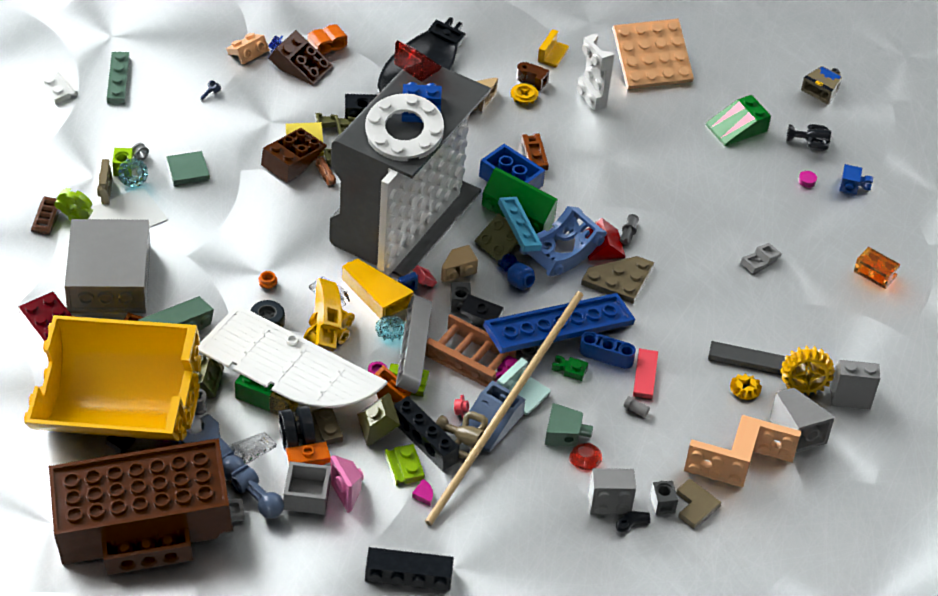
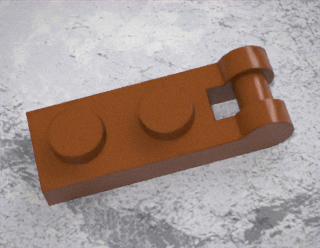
(534, 149)

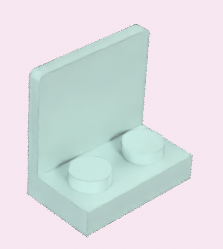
(532, 391)

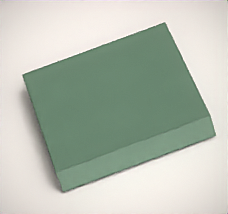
(187, 168)

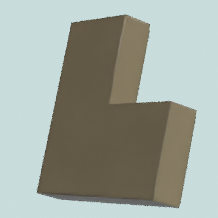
(700, 502)

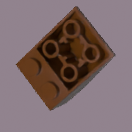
(300, 59)
(291, 154)

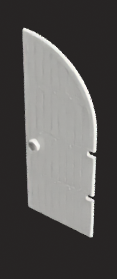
(287, 361)

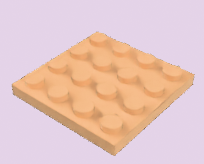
(653, 53)

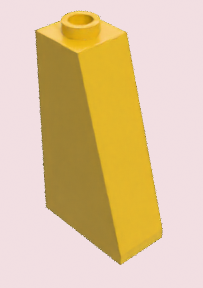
(376, 289)

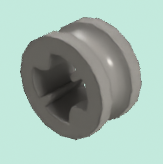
(140, 151)

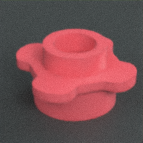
(461, 406)

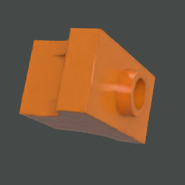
(311, 453)

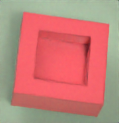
(425, 276)

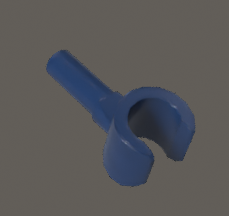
(213, 86)

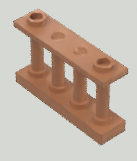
(460, 363)

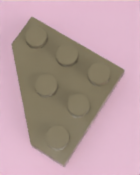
(619, 277)

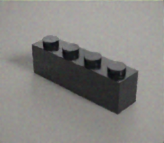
(409, 568)

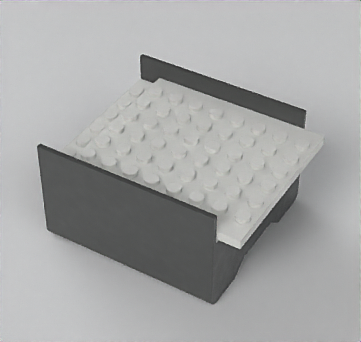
(403, 208)

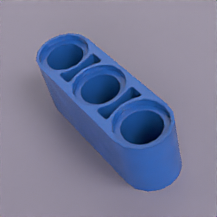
(607, 350)

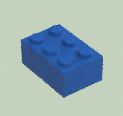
(512, 163)

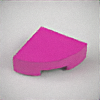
(423, 493)

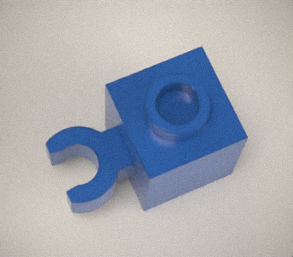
(852, 180)

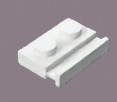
(57, 87)

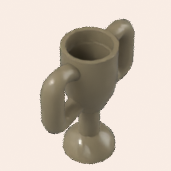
(465, 434)

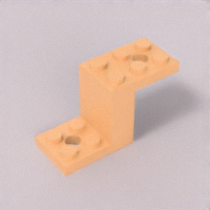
(733, 464)

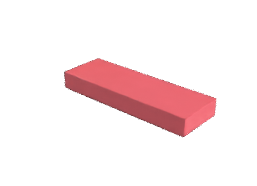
(645, 373)

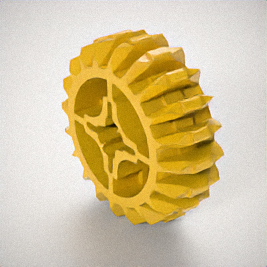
(819, 372)

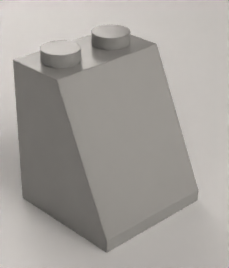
(854, 384)
(801, 413)

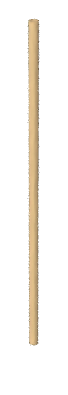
(503, 409)

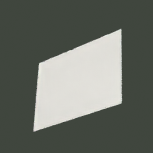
(130, 206)

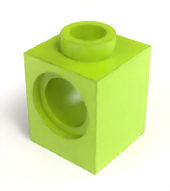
(119, 156)

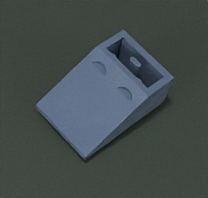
(489, 403)

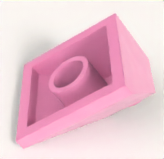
(346, 481)

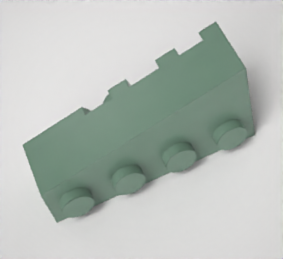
(190, 312)

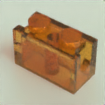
(876, 267)

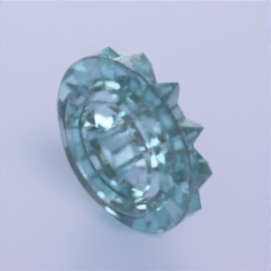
(133, 181)
(383, 324)

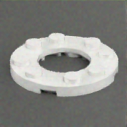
(404, 149)

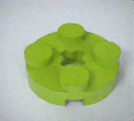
(66, 200)

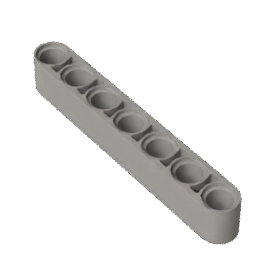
(414, 344)

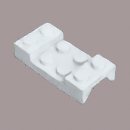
(596, 82)

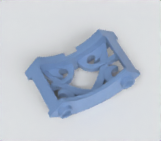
(556, 262)

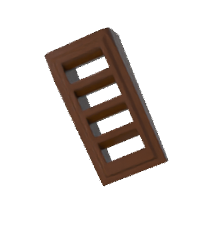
(46, 206)

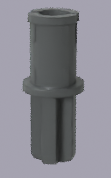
(629, 229)

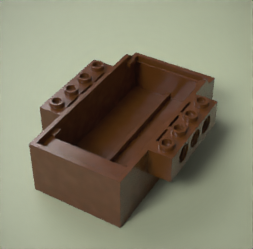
(140, 506)

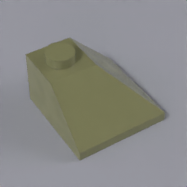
(378, 419)

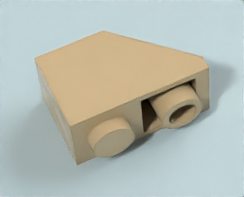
(459, 263)

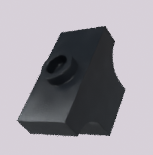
(480, 310)

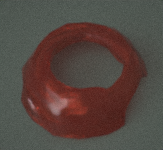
(586, 463)

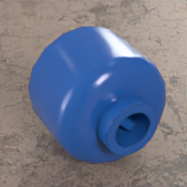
(521, 276)

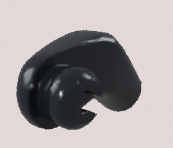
(630, 519)

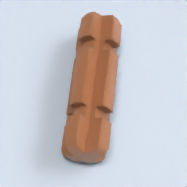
(325, 171)

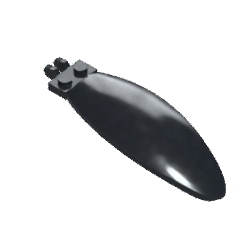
(437, 43)

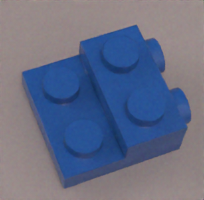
(430, 92)

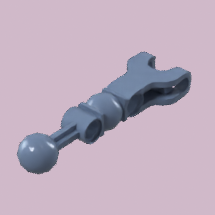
(240, 474)

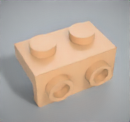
(249, 48)

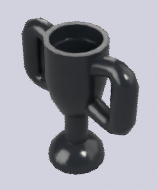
(817, 136)

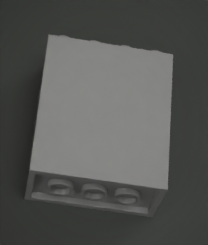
(107, 266)

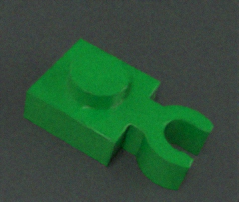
(572, 368)

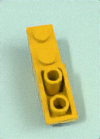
(328, 314)

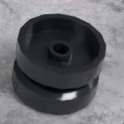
(297, 428)

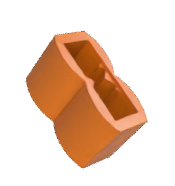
(328, 39)

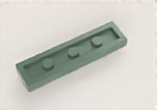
(118, 77)

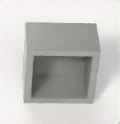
(307, 487)
(611, 491)

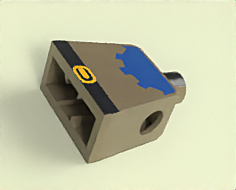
(822, 84)

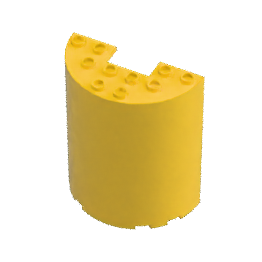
(118, 379)

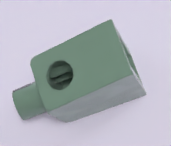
(566, 427)

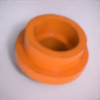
(267, 280)

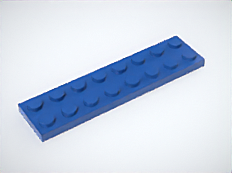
(533, 327)

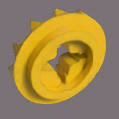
(525, 89)
(749, 392)

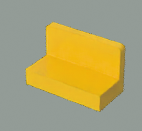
(551, 51)

